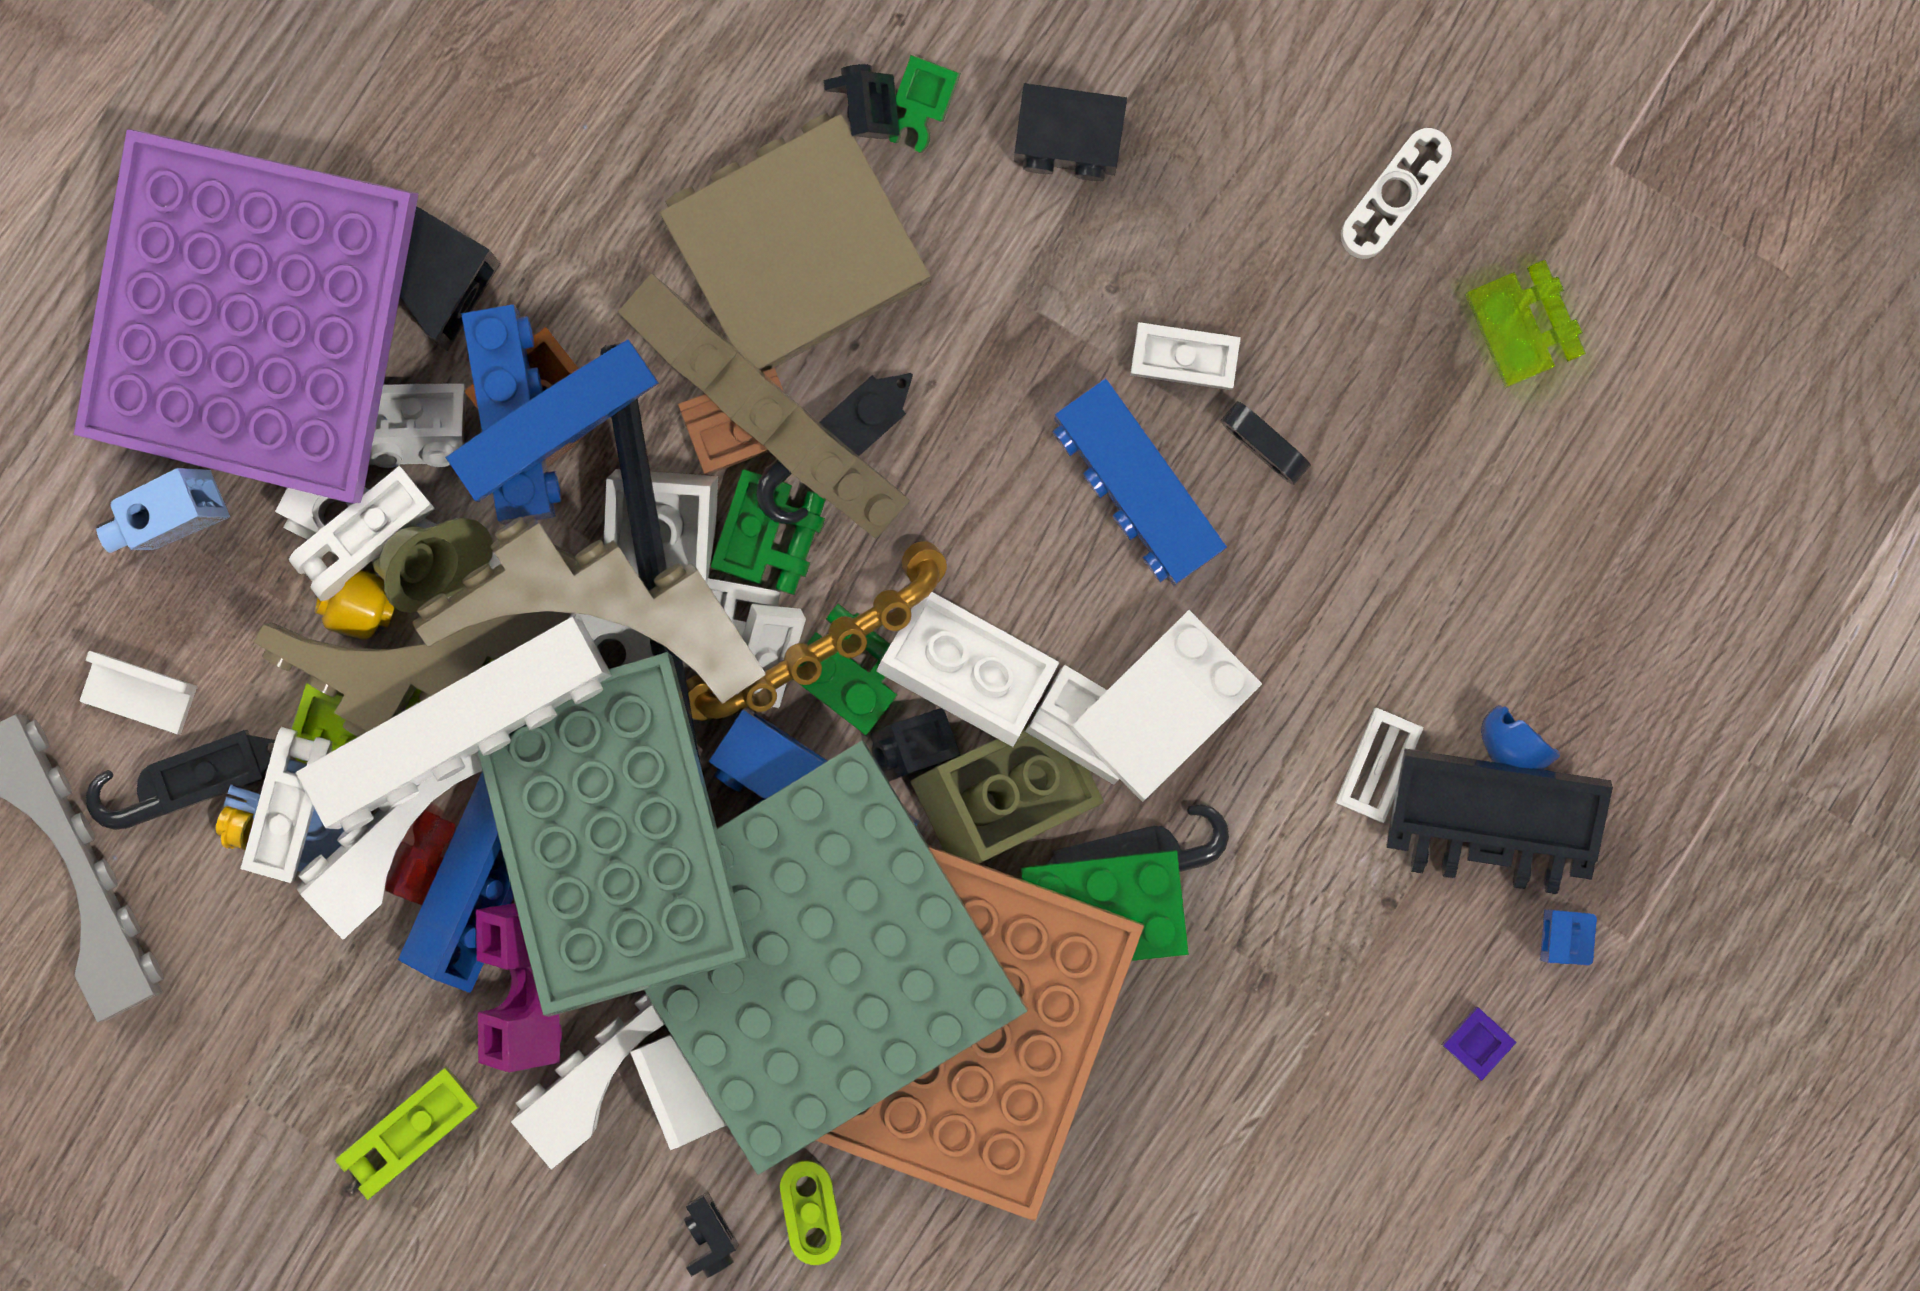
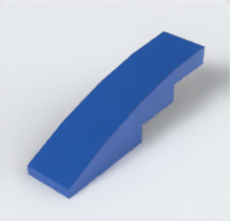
(552, 420)

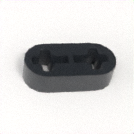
(1265, 443)

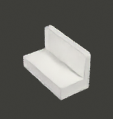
(137, 693)

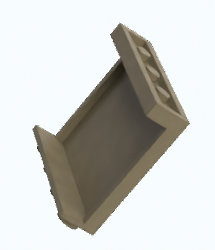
(795, 243)

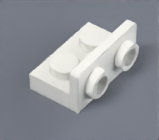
(419, 424)

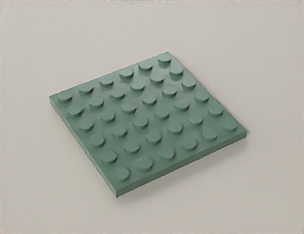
(853, 967)

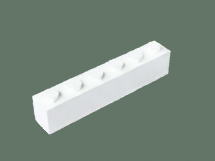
(455, 724)

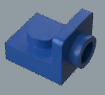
(1568, 937)

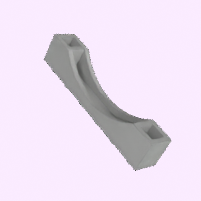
(110, 959)

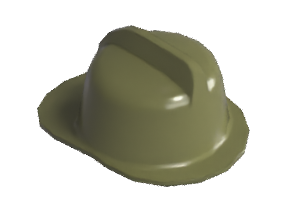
(431, 561)

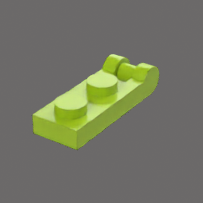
(409, 1131)

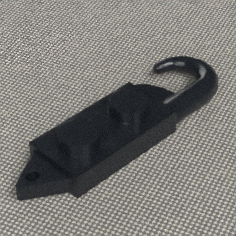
(855, 422)
(185, 779)
(1152, 840)

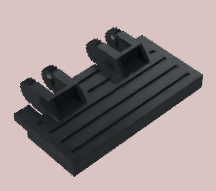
(1498, 812)

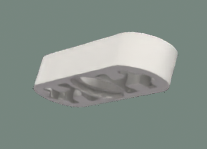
(1407, 155)

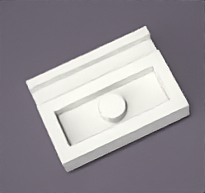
(1061, 707)

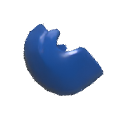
(1515, 741)

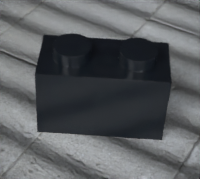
(1069, 131)

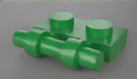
(750, 536)
(848, 687)

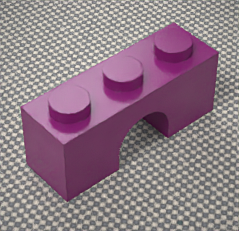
(515, 1032)

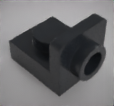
(870, 101)
(914, 744)
(709, 1226)

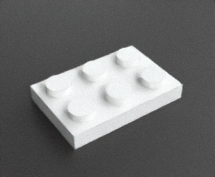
(968, 667)

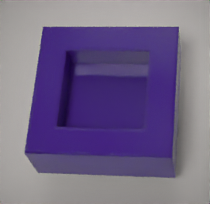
(1479, 1043)

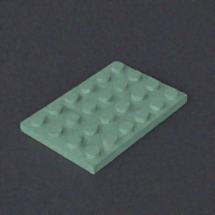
(614, 843)

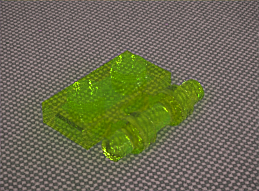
(1511, 329)

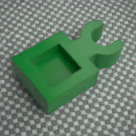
(926, 94)

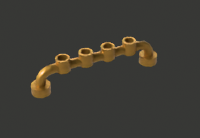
(924, 568)

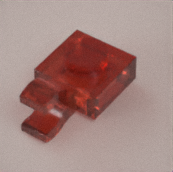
(418, 864)

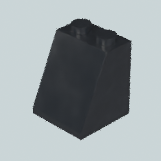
(444, 276)

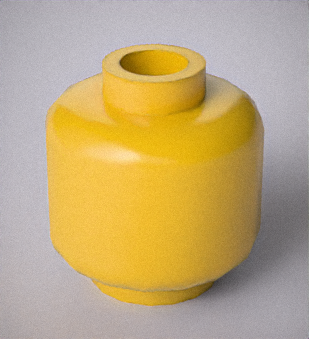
(357, 607)

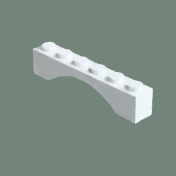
(353, 878)
(569, 1109)

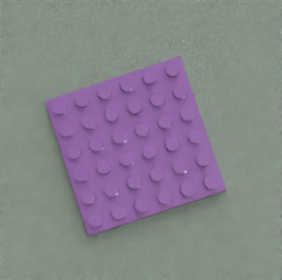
(245, 315)

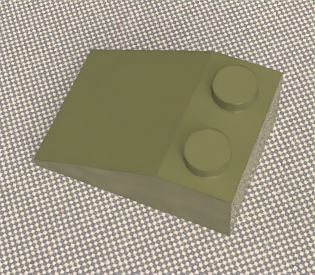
(1003, 796)

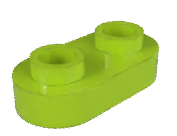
(810, 1212)

